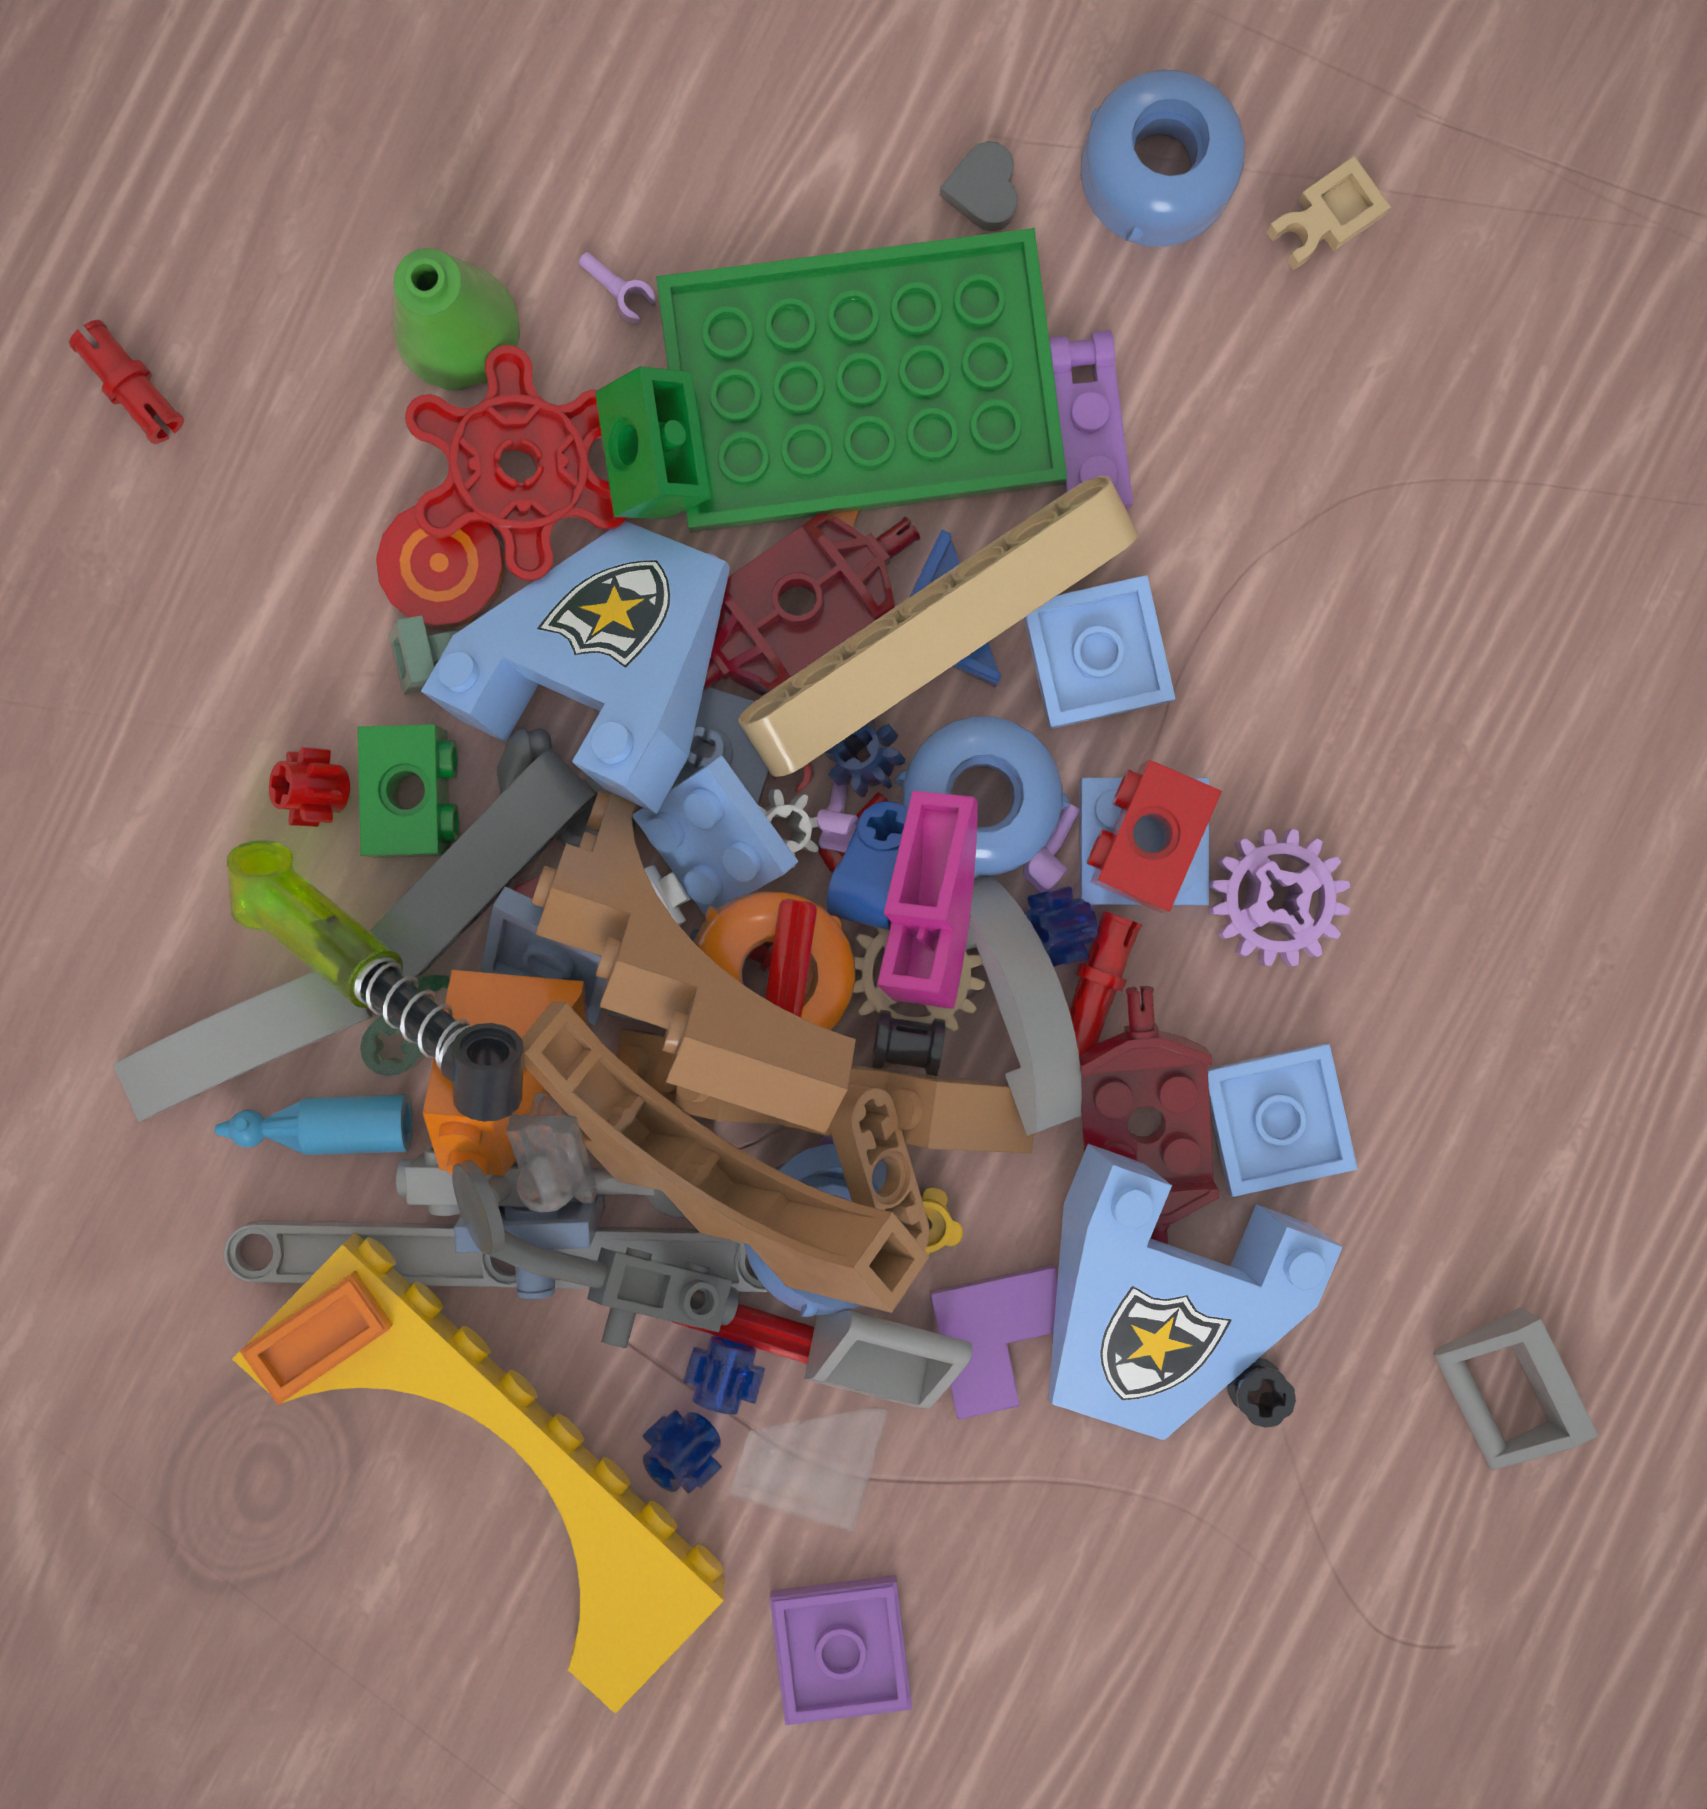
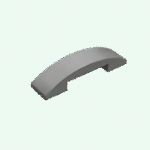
(1032, 1008)
(234, 1043)

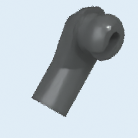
(520, 753)

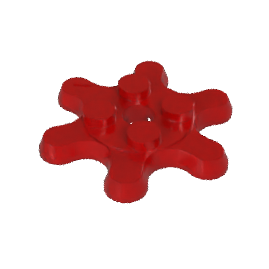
(478, 488)

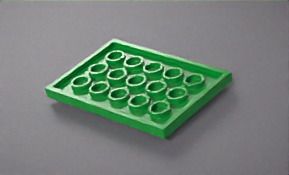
(867, 378)

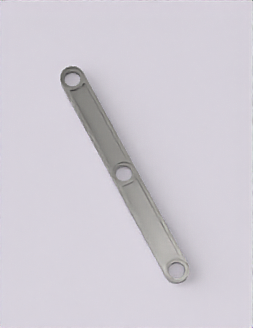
(429, 1252)

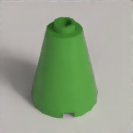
(449, 318)

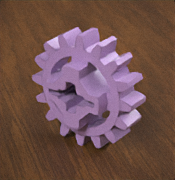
(1301, 883)

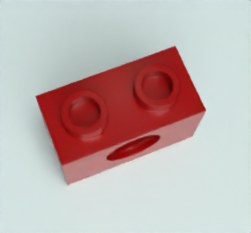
(1184, 812)

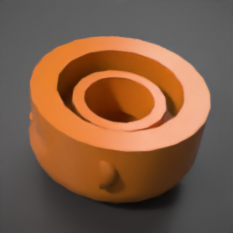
(751, 920)

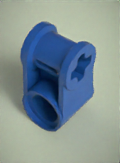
(865, 873)

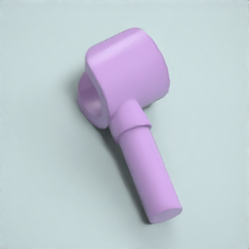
(617, 286)
(835, 824)
(1045, 868)

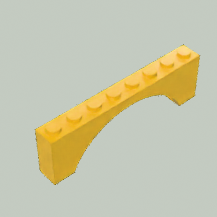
(635, 1574)

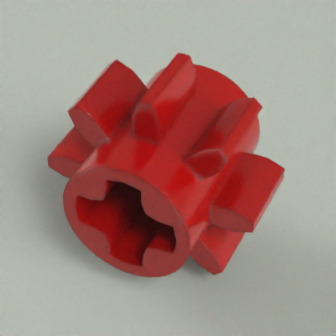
(309, 787)

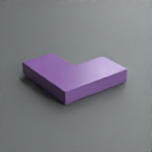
(989, 1317)

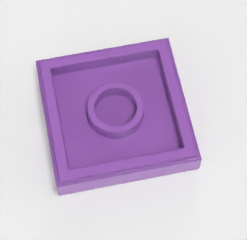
(840, 1650)

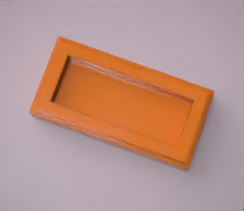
(316, 1338)

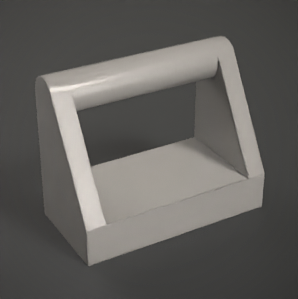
(884, 1358)
(1567, 1418)

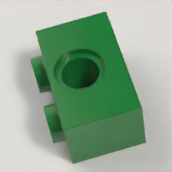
(652, 443)
(384, 761)

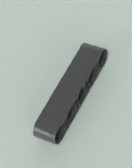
(483, 862)

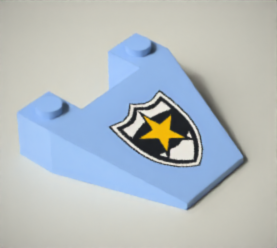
(611, 628)
(1156, 1328)

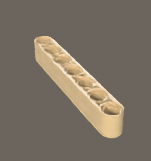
(938, 626)

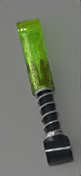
(478, 1059)

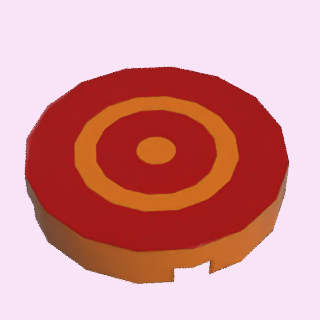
(440, 577)

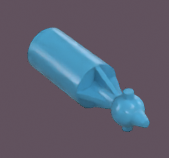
(329, 1125)

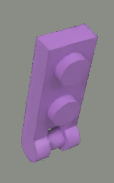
(1091, 413)

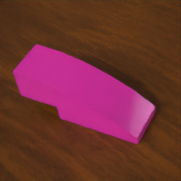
(930, 900)

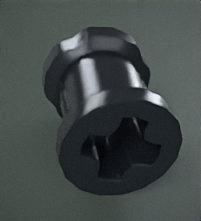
(908, 1043)
(1273, 1405)

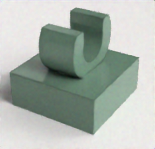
(415, 652)

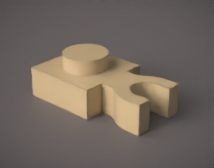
(1334, 210)

